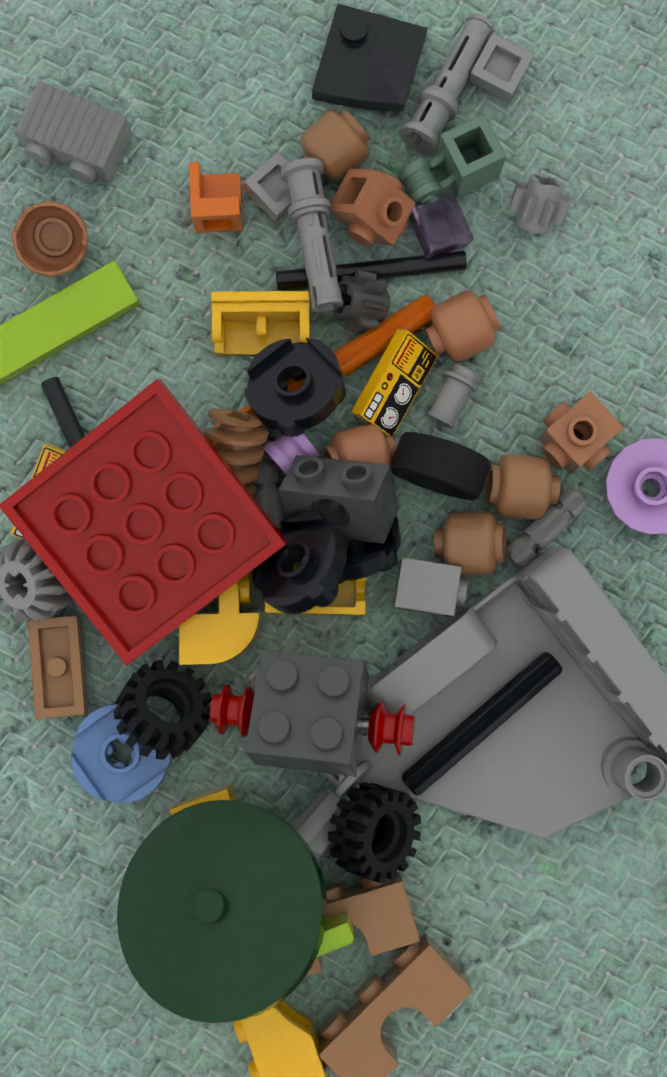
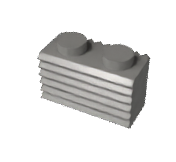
(73, 133)

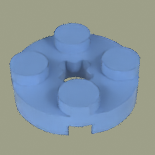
(99, 774)

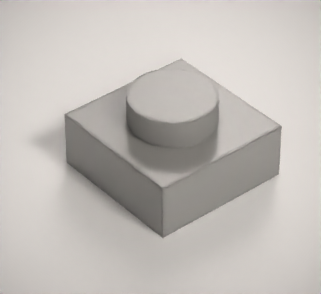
(501, 67)
(268, 188)

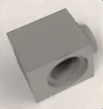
(429, 587)

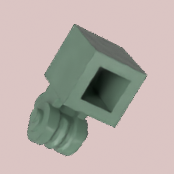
(463, 162)

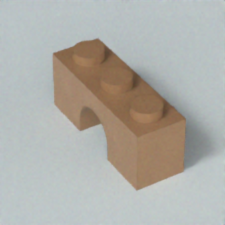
(377, 911)
(418, 980)

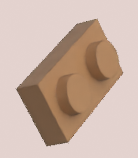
(58, 667)

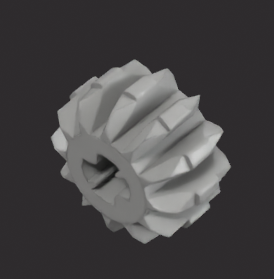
(28, 584)

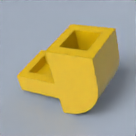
(221, 635)

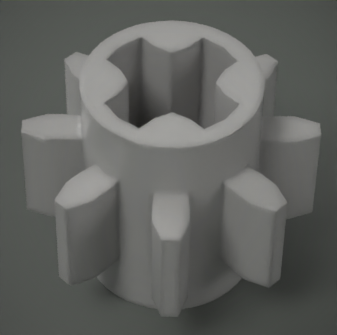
(539, 203)

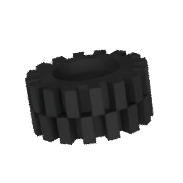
(148, 729)
(356, 825)

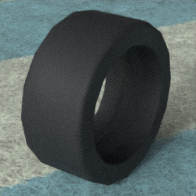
(440, 465)

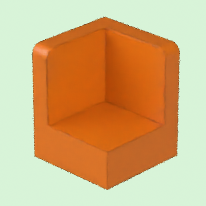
(215, 201)

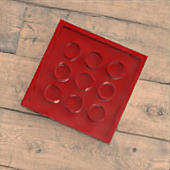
(143, 522)

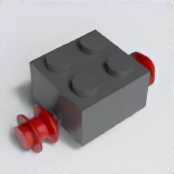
(310, 714)

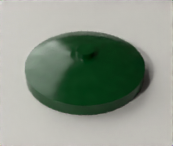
(221, 911)

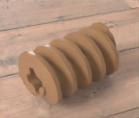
(239, 443)

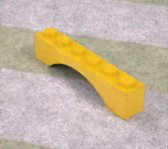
(281, 1037)

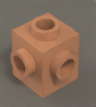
(372, 206)
(590, 423)

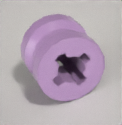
(285, 449)

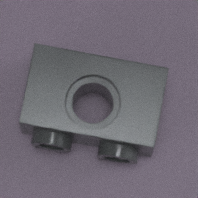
(348, 494)

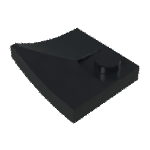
(368, 61)

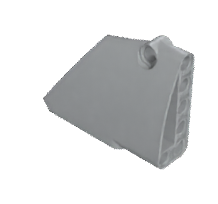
(567, 745)

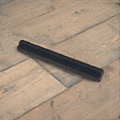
(481, 723)

